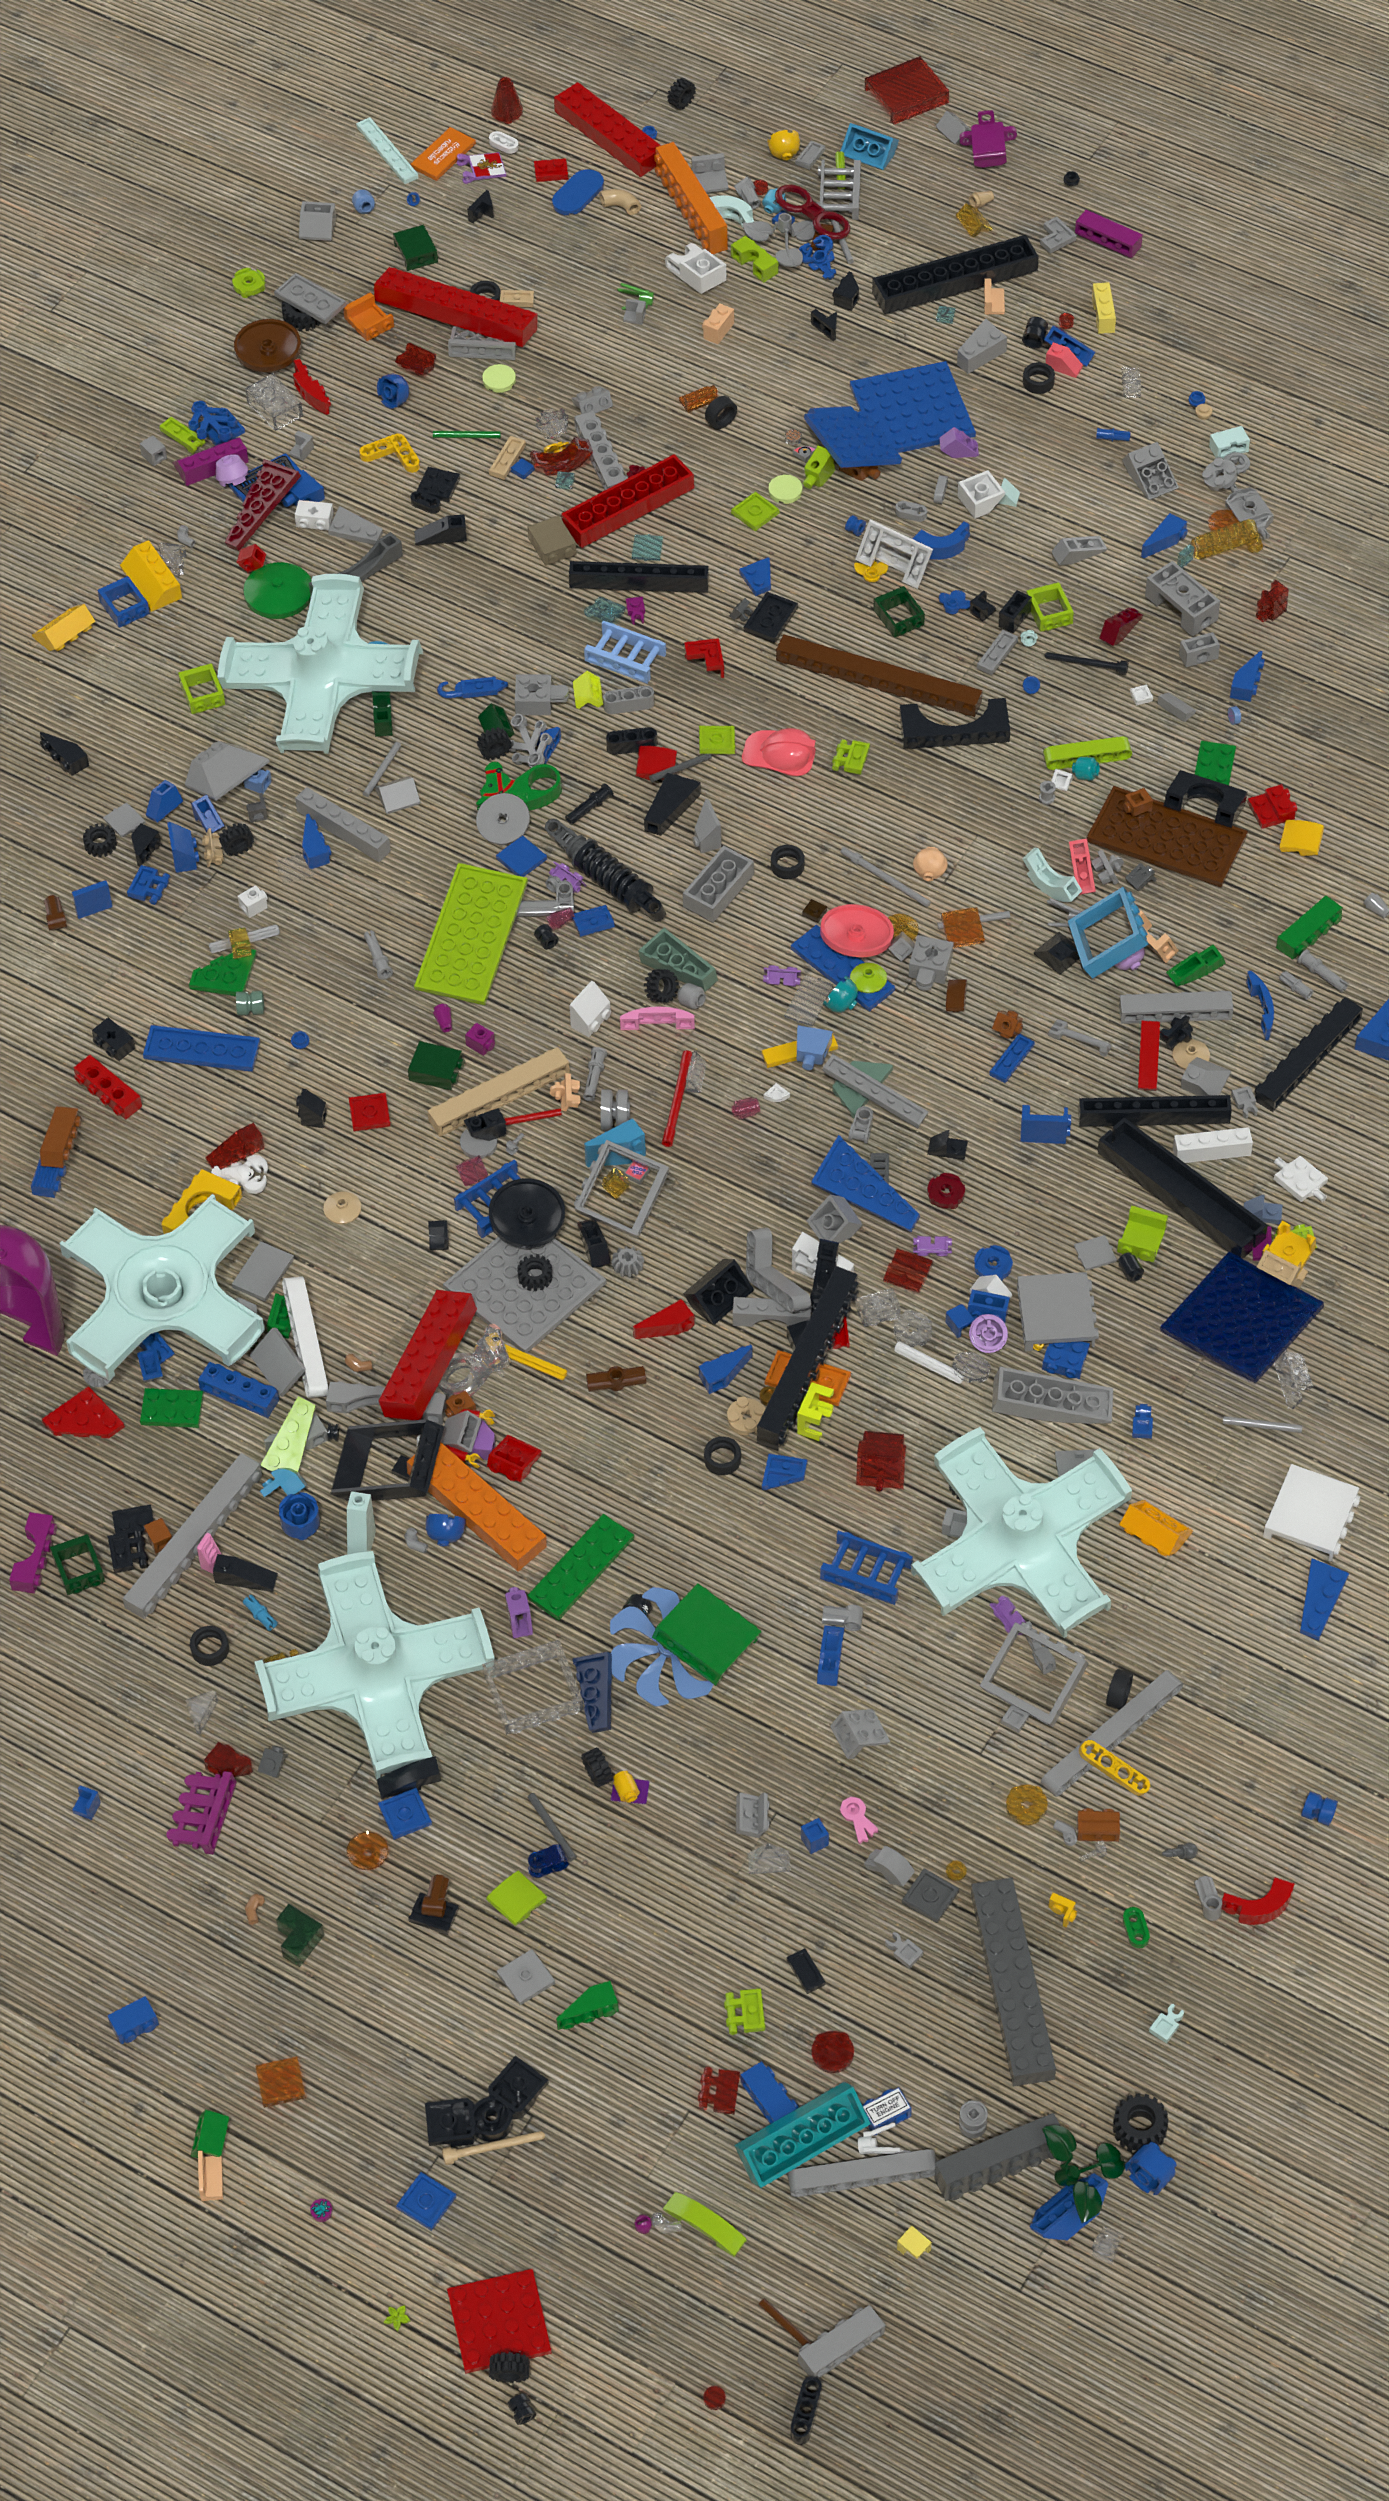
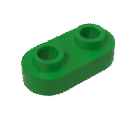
(1137, 1928)

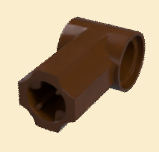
(55, 915)
(435, 1901)

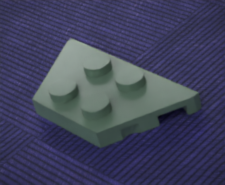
(853, 1099)

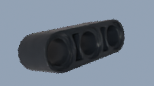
(630, 740)
(804, 2400)

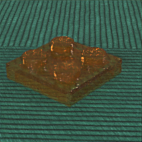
(963, 927)
(280, 2082)

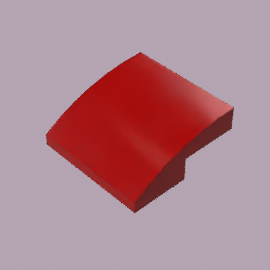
(653, 760)

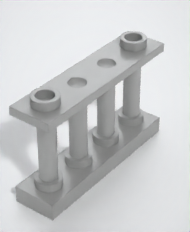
(852, 183)

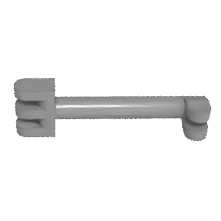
(1060, 1029)

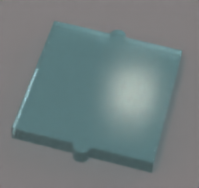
(647, 547)

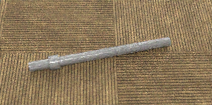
(858, 859)

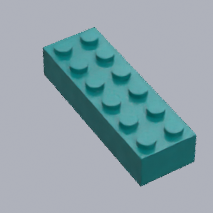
(802, 2134)

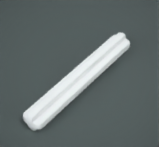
(927, 1361)

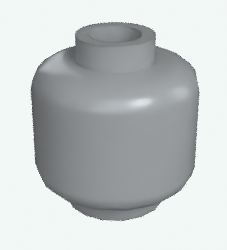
(691, 996)

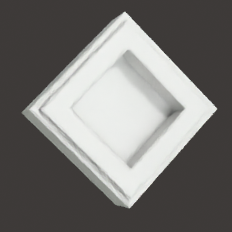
(1141, 695)

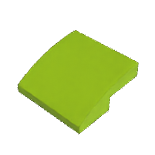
(516, 1898)

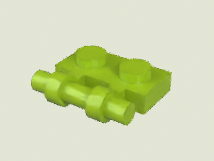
(856, 756)
(752, 2011)

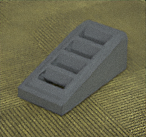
(880, 1160)

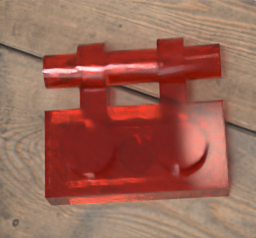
(726, 2090)

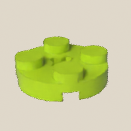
(248, 289)

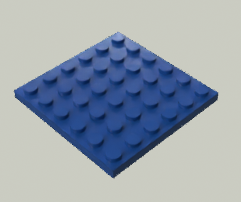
(913, 405)

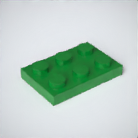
(1215, 761)
(171, 1408)

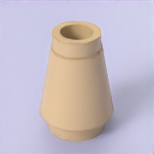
(979, 199)

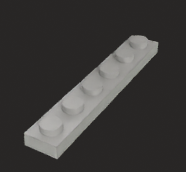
(875, 1091)

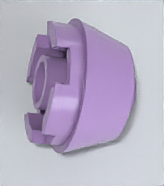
(231, 470)
(988, 1333)

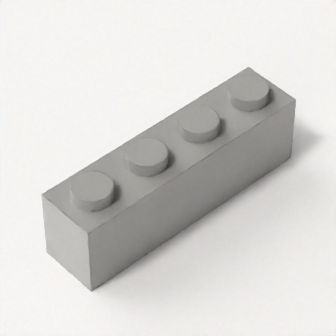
(841, 2342)

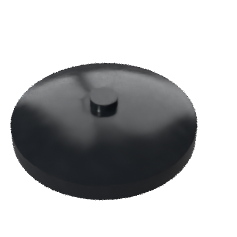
(526, 1213)

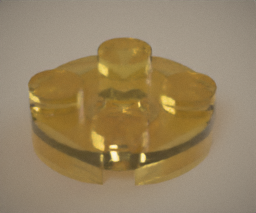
(1028, 1793)

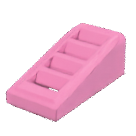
(207, 1553)

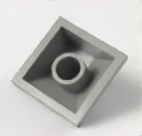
(707, 829)
(1204, 1078)

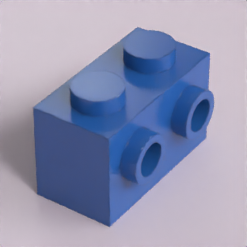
(988, 1303)

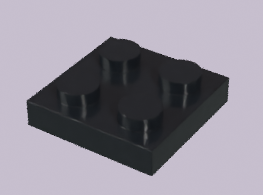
(439, 483)

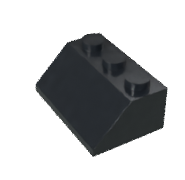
(715, 1291)

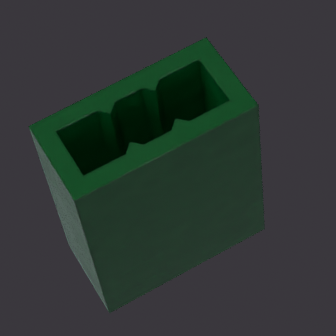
(435, 1065)

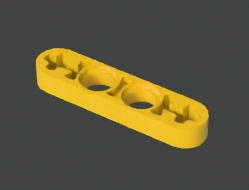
(1116, 1764)

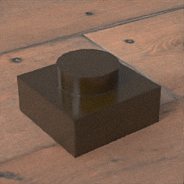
(814, 910)

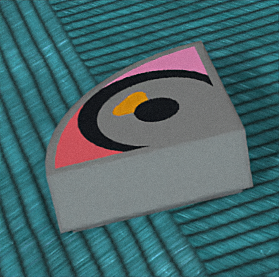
(804, 452)

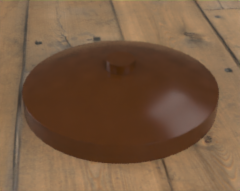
(267, 345)

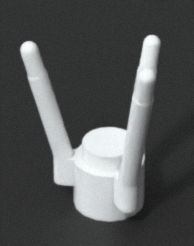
(869, 2145)

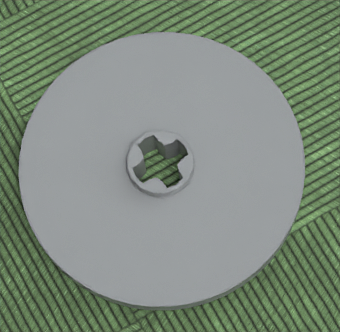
(509, 807)

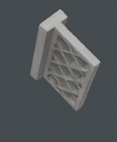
(477, 347)

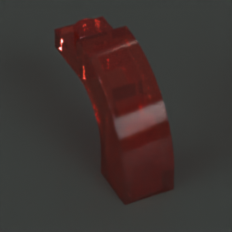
(564, 461)

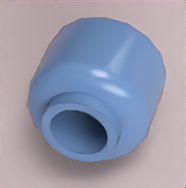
(363, 201)

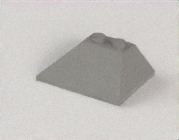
(222, 769)

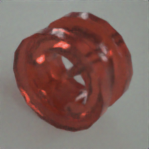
(1066, 317)

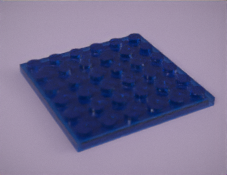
(1242, 1317)

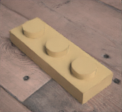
(507, 457)

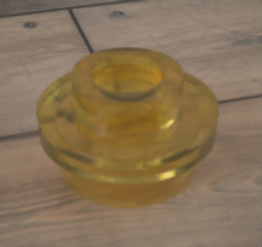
(956, 1865)

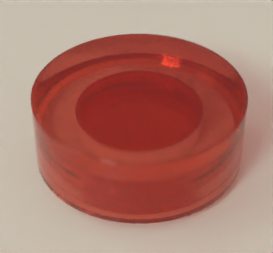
(761, 187)
(714, 2398)

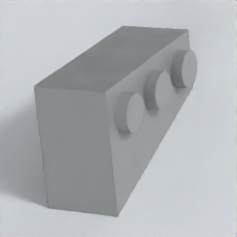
(981, 347)

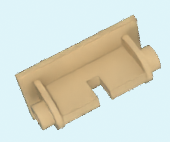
(212, 847)

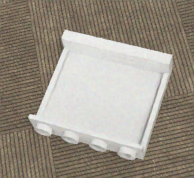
(1313, 1510)

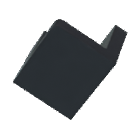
(980, 607)
(438, 1235)

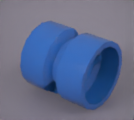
(1319, 1808)

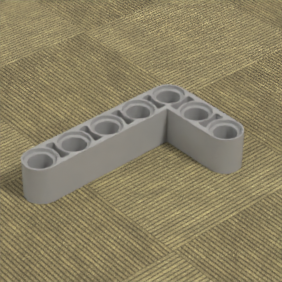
(767, 1278)

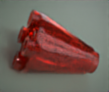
(506, 102)

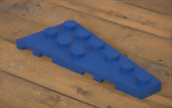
(851, 1177)

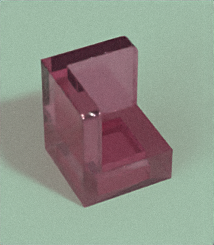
(472, 1170)

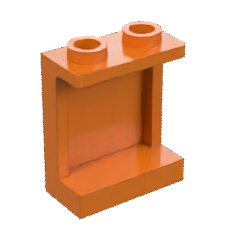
(367, 317)

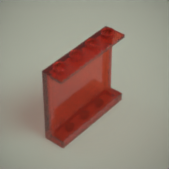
(908, 89)

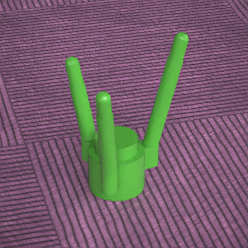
(644, 295)

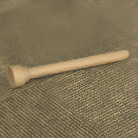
(451, 2154)

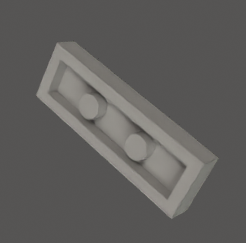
(997, 652)

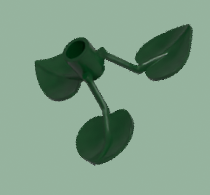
(1086, 2198)

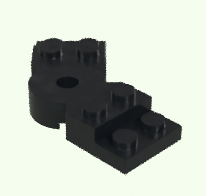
(510, 2098)

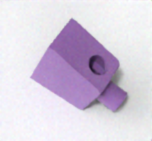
(518, 1604)

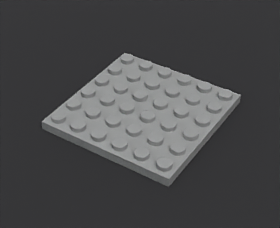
(520, 1313)

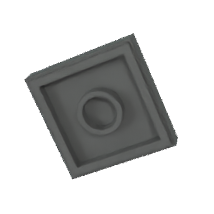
(930, 1895)

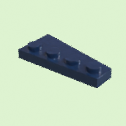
(595, 1681)

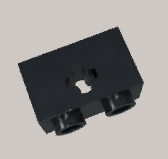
(1015, 611)
(113, 1039)

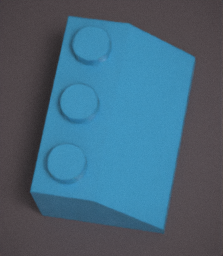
(869, 146)

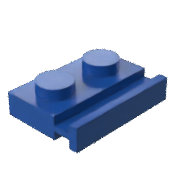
(593, 920)

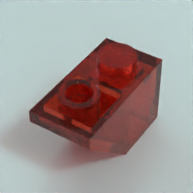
(225, 1759)

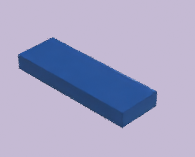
(1012, 1058)

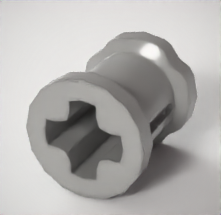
(1047, 792)

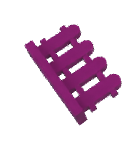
(214, 1813)

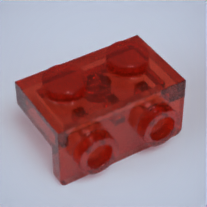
(416, 359)

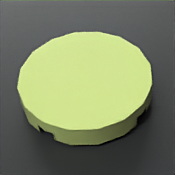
(499, 378)
(785, 489)

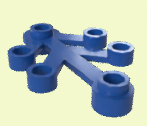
(201, 409)

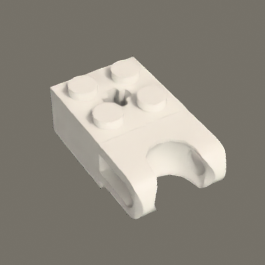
(697, 268)

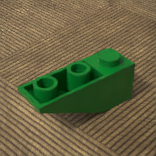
(592, 2004)

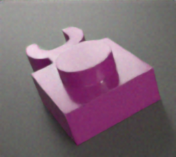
(635, 608)

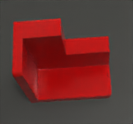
(707, 649)

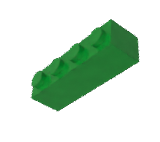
(1309, 927)

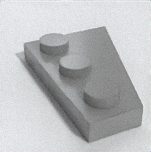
(354, 527)

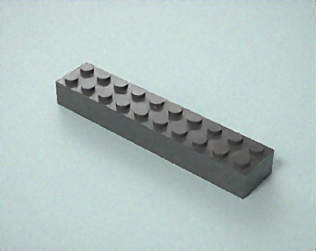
(1013, 1982)

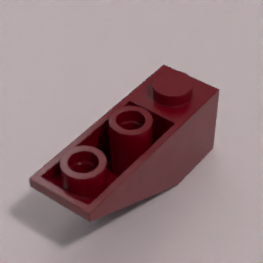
(1119, 626)

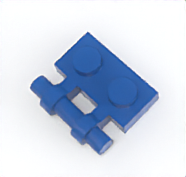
(143, 882)

